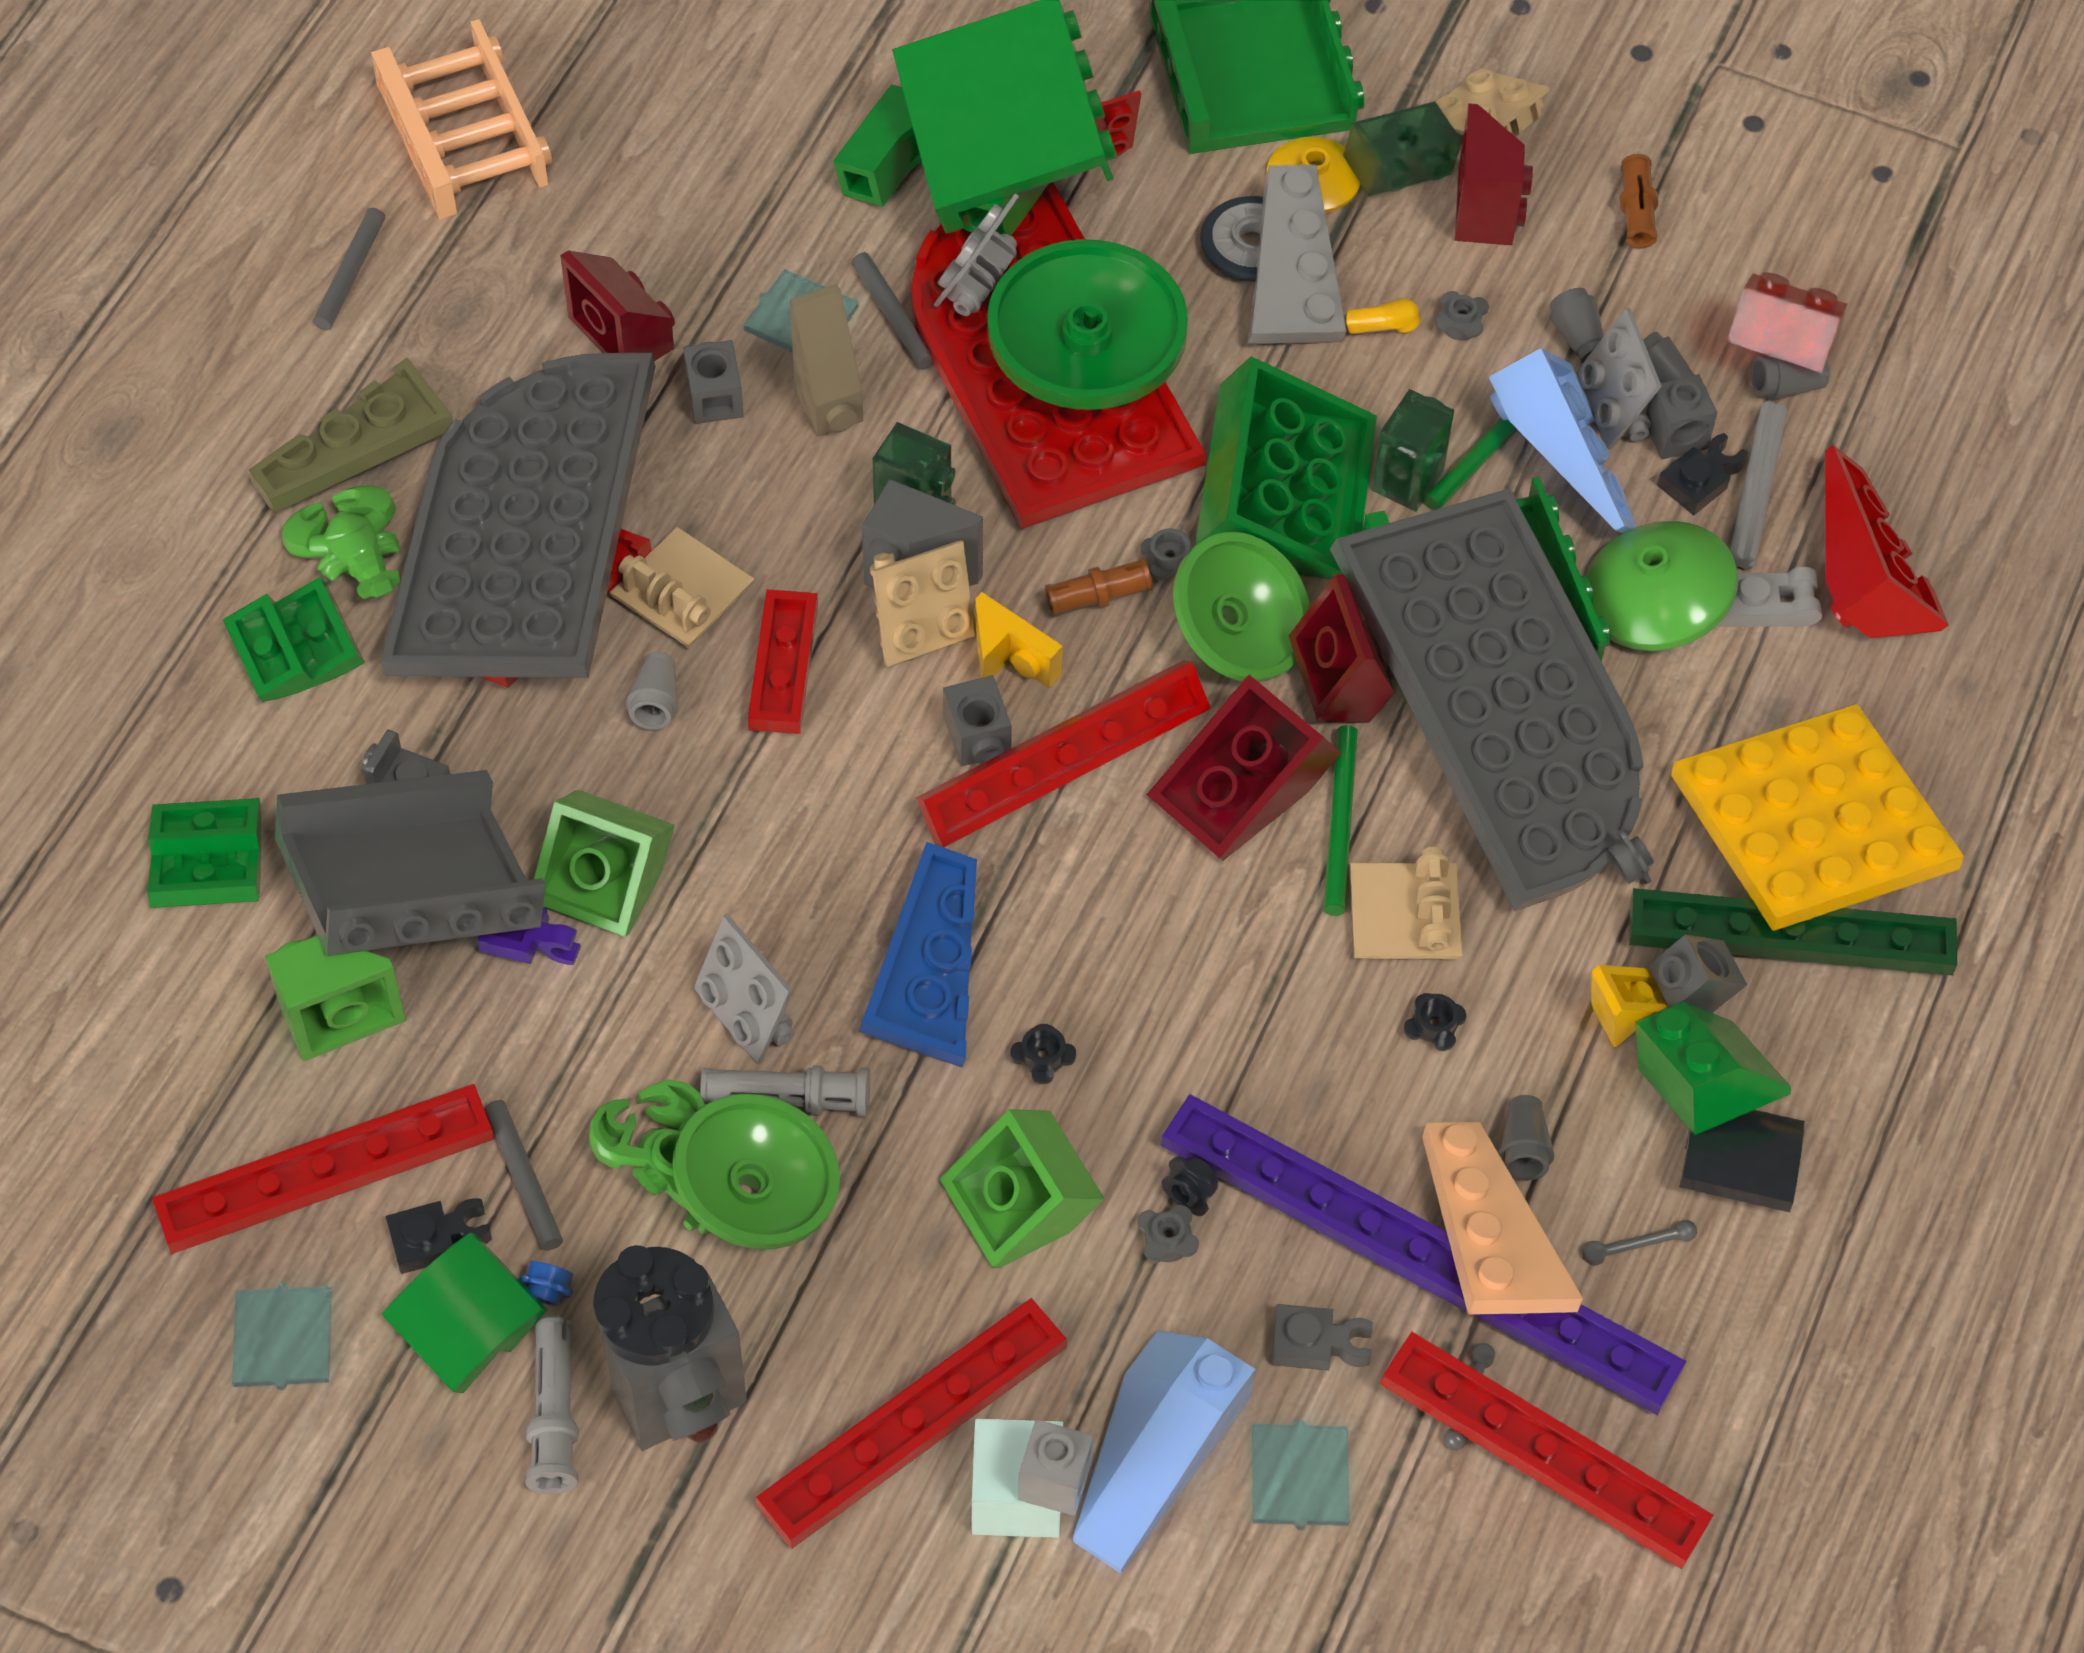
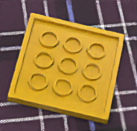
(1816, 816)

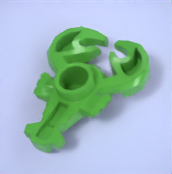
(351, 541)
(656, 1147)

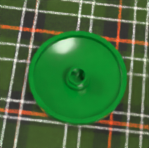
(1087, 324)

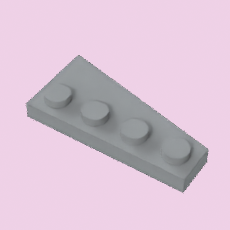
(1296, 273)

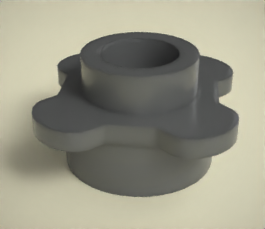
(1463, 325)
(1162, 543)
(1631, 858)
(1163, 1248)

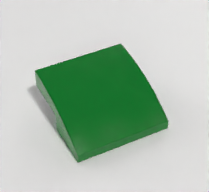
(293, 641)
(205, 853)
(464, 1312)

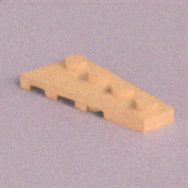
(1491, 1230)

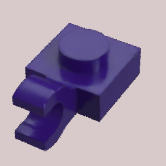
(521, 945)

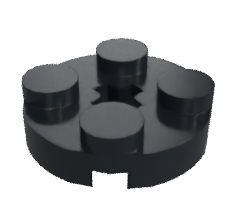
(668, 1333)

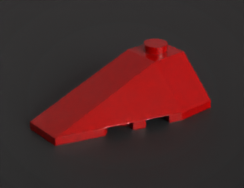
(1867, 560)

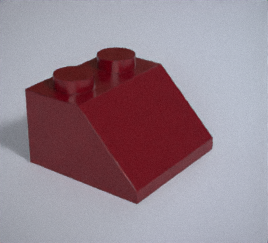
(1490, 181)
(614, 307)
(1340, 657)

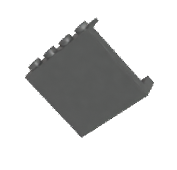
(404, 863)

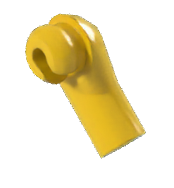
(1396, 314)

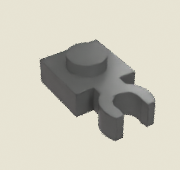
(1309, 1338)

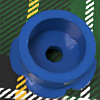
(547, 1282)

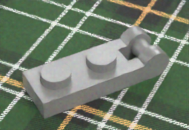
(1760, 605)

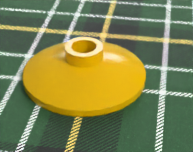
(1335, 176)

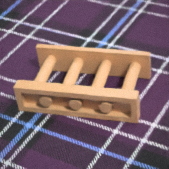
(429, 148)

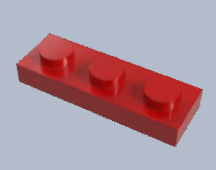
(783, 661)

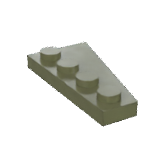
(369, 432)

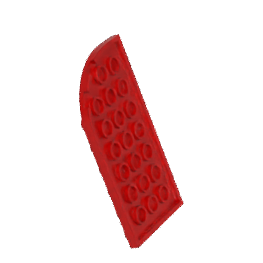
(1040, 452)

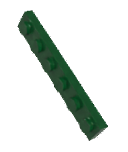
(1834, 938)

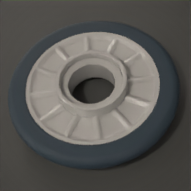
(1222, 235)

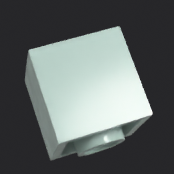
(996, 1467)

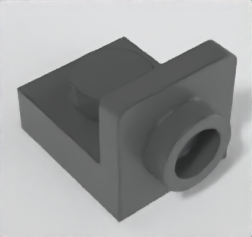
(392, 763)

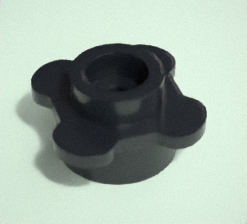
(1437, 1007)
(1043, 1038)
(1190, 1183)

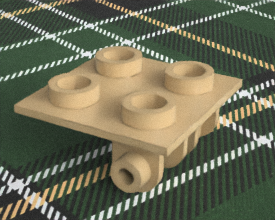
(1507, 99)
(680, 586)
(922, 602)
(1406, 909)

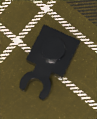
(1700, 478)
(426, 1233)

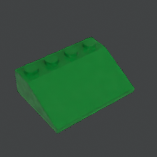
(1287, 466)

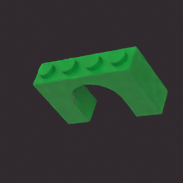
(887, 150)

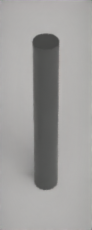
(349, 269)
(892, 310)
(523, 1175)

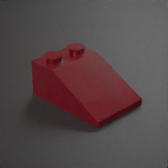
(1243, 769)

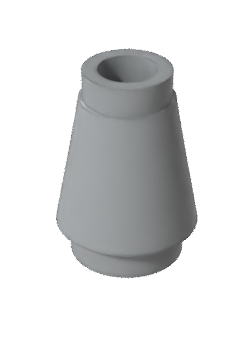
(654, 694)

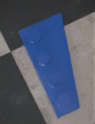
(925, 973)

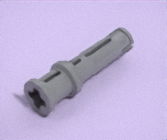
(813, 1090)
(552, 1429)

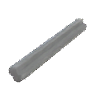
(1758, 484)

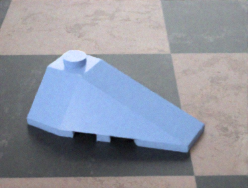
(1554, 414)
(1162, 1429)

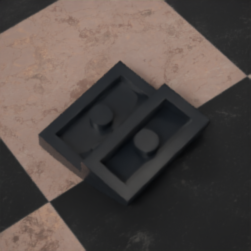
(1747, 1160)

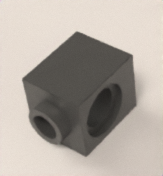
(713, 381)
(1681, 416)
(977, 703)
(1697, 973)

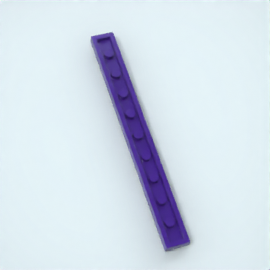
(1412, 1249)

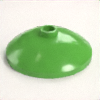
(1256, 594)
(1668, 601)
(767, 1148)

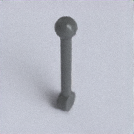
(1595, 1251)
(1482, 1358)

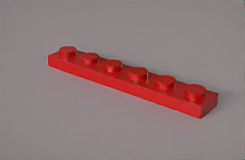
(1063, 753)
(322, 1168)
(910, 1423)
(1546, 1449)

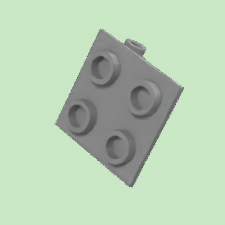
(979, 263)
(1620, 382)
(745, 991)

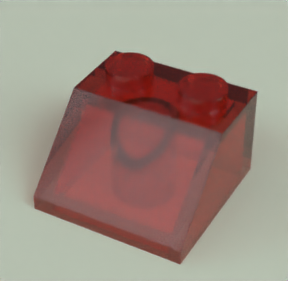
(1788, 321)

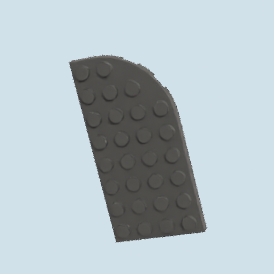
(522, 525)
(1502, 688)

